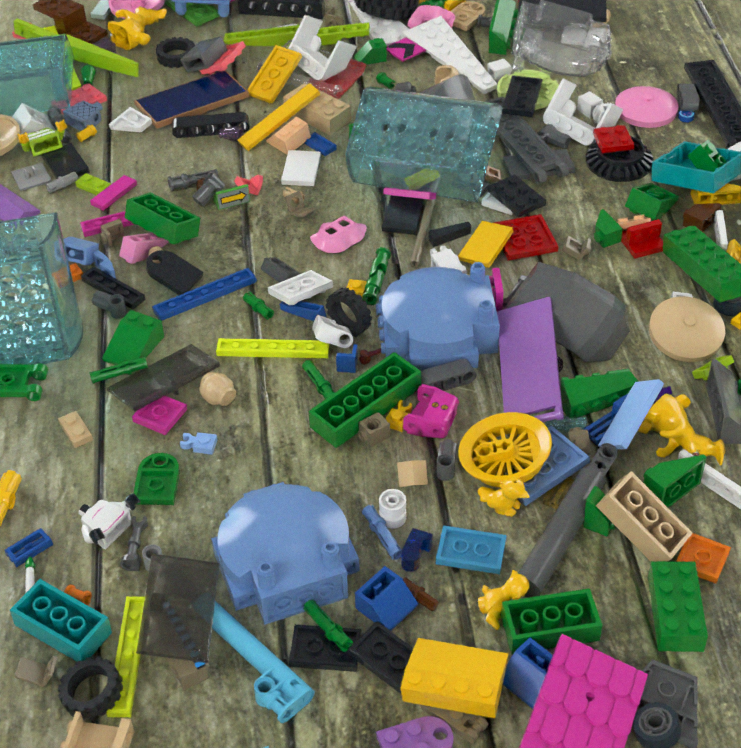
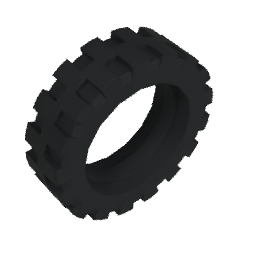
(170, 45)
(357, 306)
(80, 672)

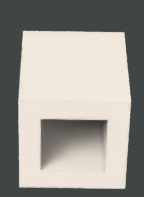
(498, 69)
(587, 103)

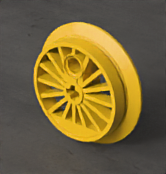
(498, 454)

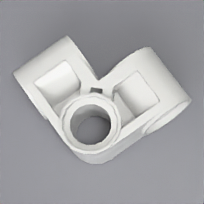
(329, 332)

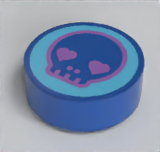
(686, 116)

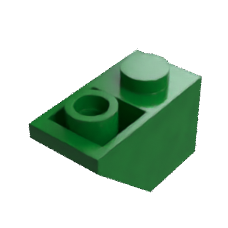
(706, 157)

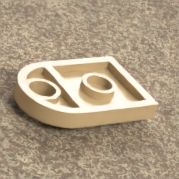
(467, 14)

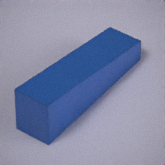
(304, 309)

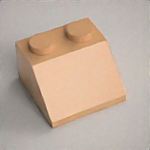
(290, 135)

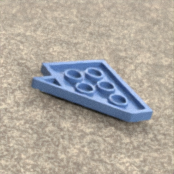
(561, 463)

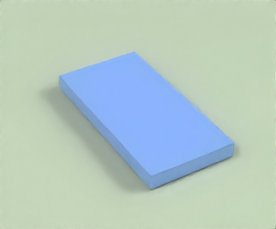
(632, 413)

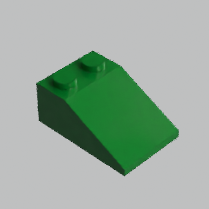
(650, 200)
(134, 338)
(675, 478)

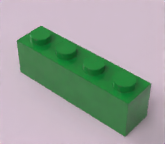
(594, 393)

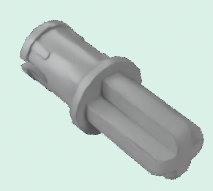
(61, 182)

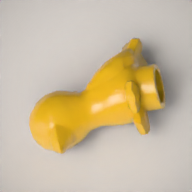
(505, 497)
(491, 602)

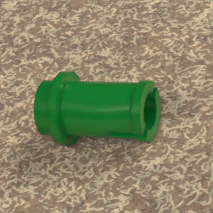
(383, 79)

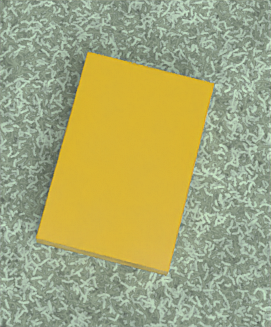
(485, 243)

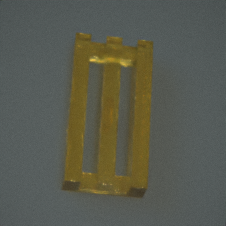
(546, 501)

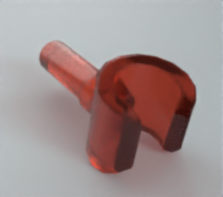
(365, 356)

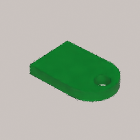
(155, 482)

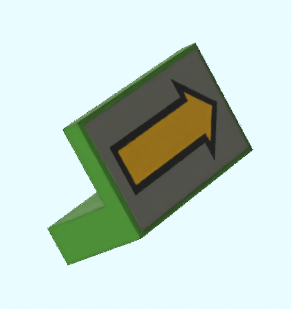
(232, 197)

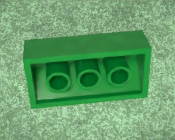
(501, 26)

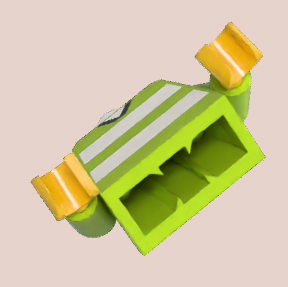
(43, 140)

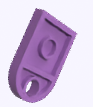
(416, 734)

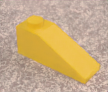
(726, 195)

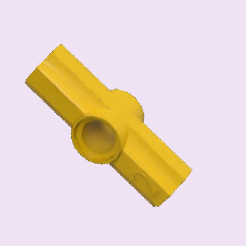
(8, 486)

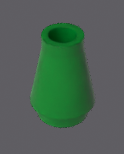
(88, 74)

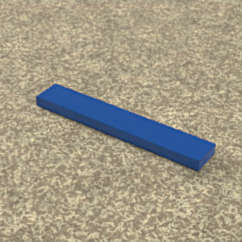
(204, 294)

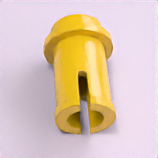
(86, 133)

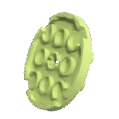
(547, 89)

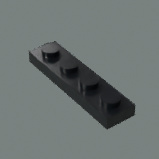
(112, 286)

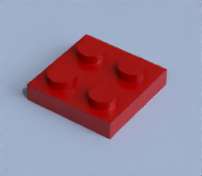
(613, 139)

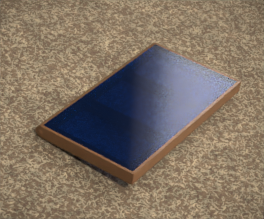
(191, 98)

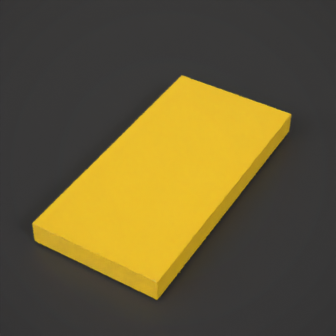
(274, 74)

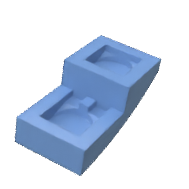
(103, 263)

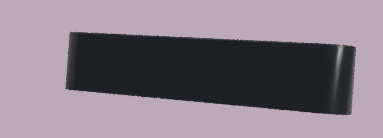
(208, 124)

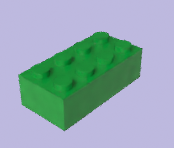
(162, 218)
(677, 606)
(550, 616)

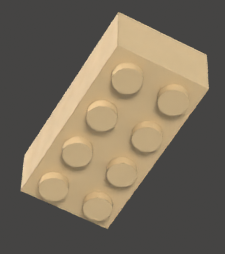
(323, 112)
(644, 519)

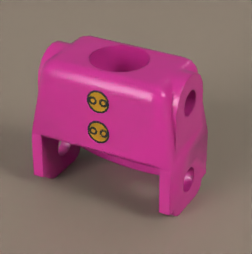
(432, 414)

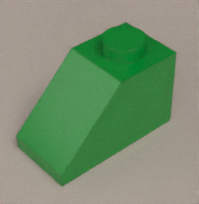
(372, 52)
(607, 230)
(594, 518)

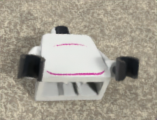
(106, 520)

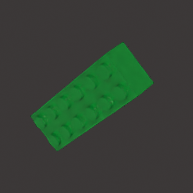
(704, 262)
(371, 392)

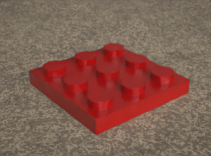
(529, 237)

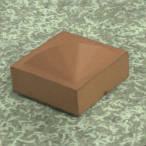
(492, 175)

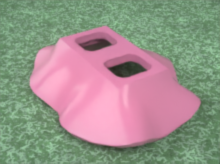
(427, 13)
(340, 240)

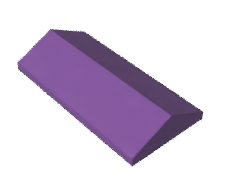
(14, 206)

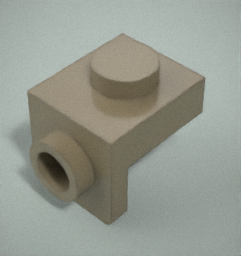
(111, 231)
(576, 248)
(580, 439)

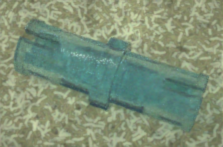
(565, 425)

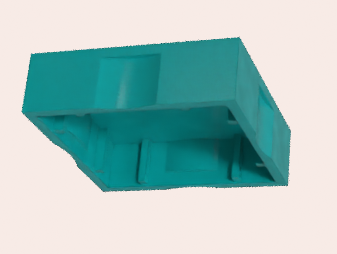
(678, 170)

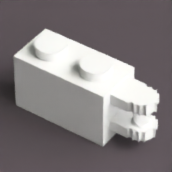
(446, 258)

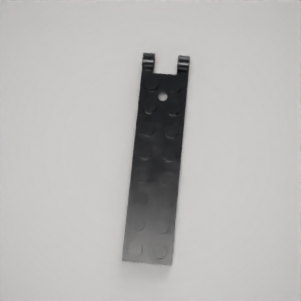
(717, 99)

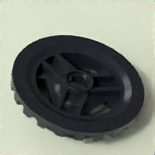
(632, 167)

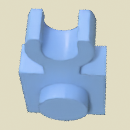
(201, 443)

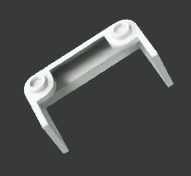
(314, 62)
(561, 111)

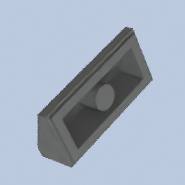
(278, 269)

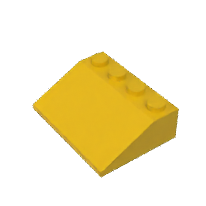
(454, 677)

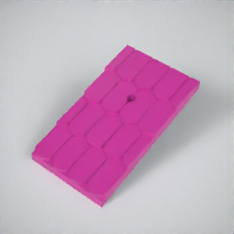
(584, 700)

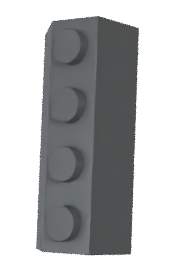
(724, 403)

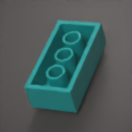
(61, 621)

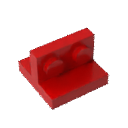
(643, 239)

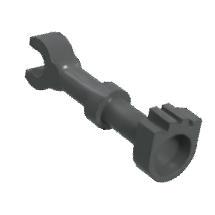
(131, 560)

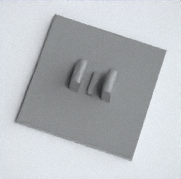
(31, 176)

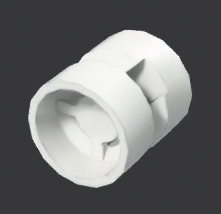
(393, 508)

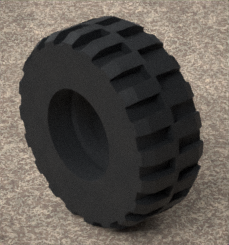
(388, 8)

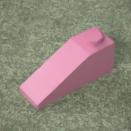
(136, 247)

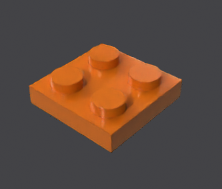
(707, 555)

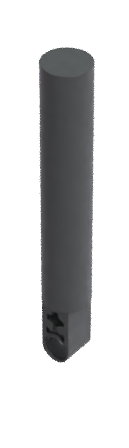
(565, 522)

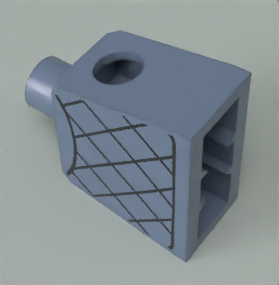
(83, 114)

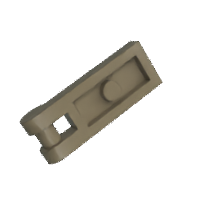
(458, 722)

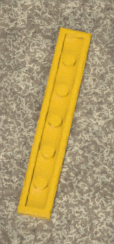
(278, 117)

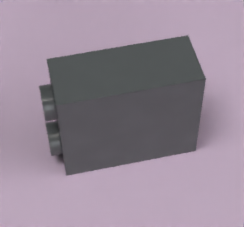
(203, 54)

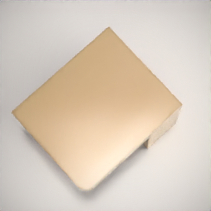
(412, 473)

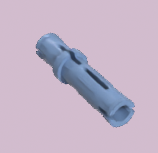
(378, 525)

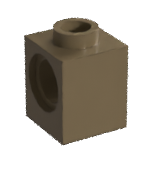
(374, 429)

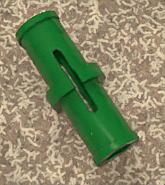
(258, 305)

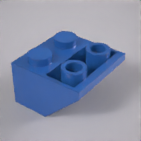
(385, 599)
(527, 671)

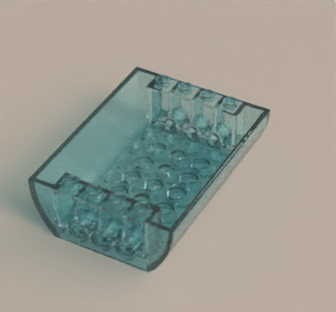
(36, 73)
(414, 158)
(44, 289)

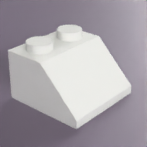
(31, 119)

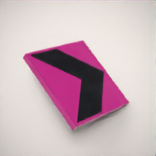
(405, 49)

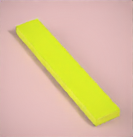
(272, 348)
(126, 658)

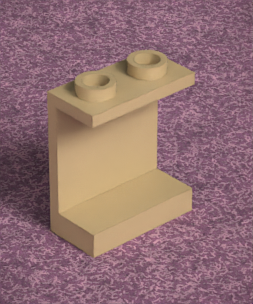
(96, 735)

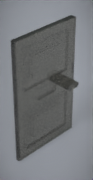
(163, 377)
(178, 608)

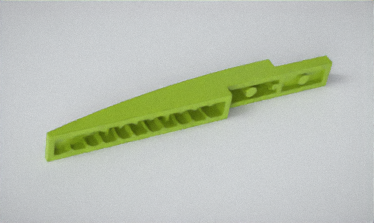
(281, 35)
(82, 50)

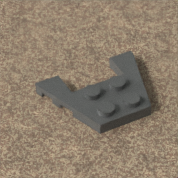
(678, 691)

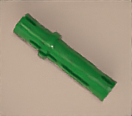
(118, 370)
(323, 386)
(332, 630)

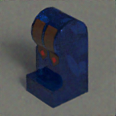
(415, 545)

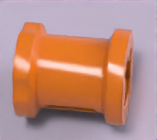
(82, 596)

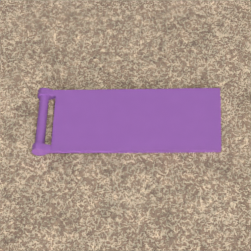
(530, 360)

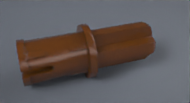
(421, 596)

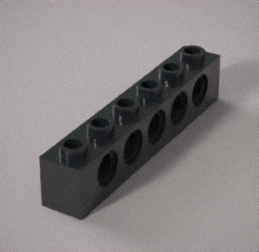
(288, 8)

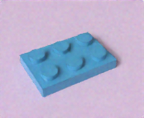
(471, 549)

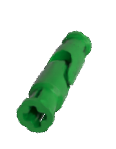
(376, 276)

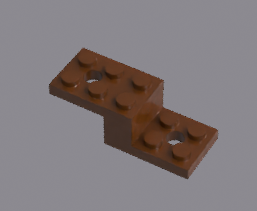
(70, 19)

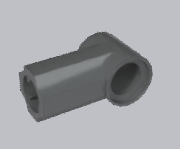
(551, 135)
(211, 184)
(113, 303)
(446, 460)

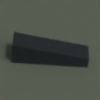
(448, 233)

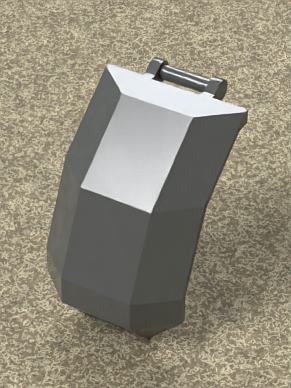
(584, 314)

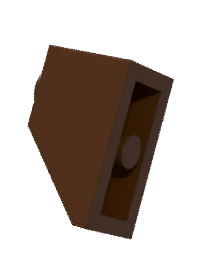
(701, 215)

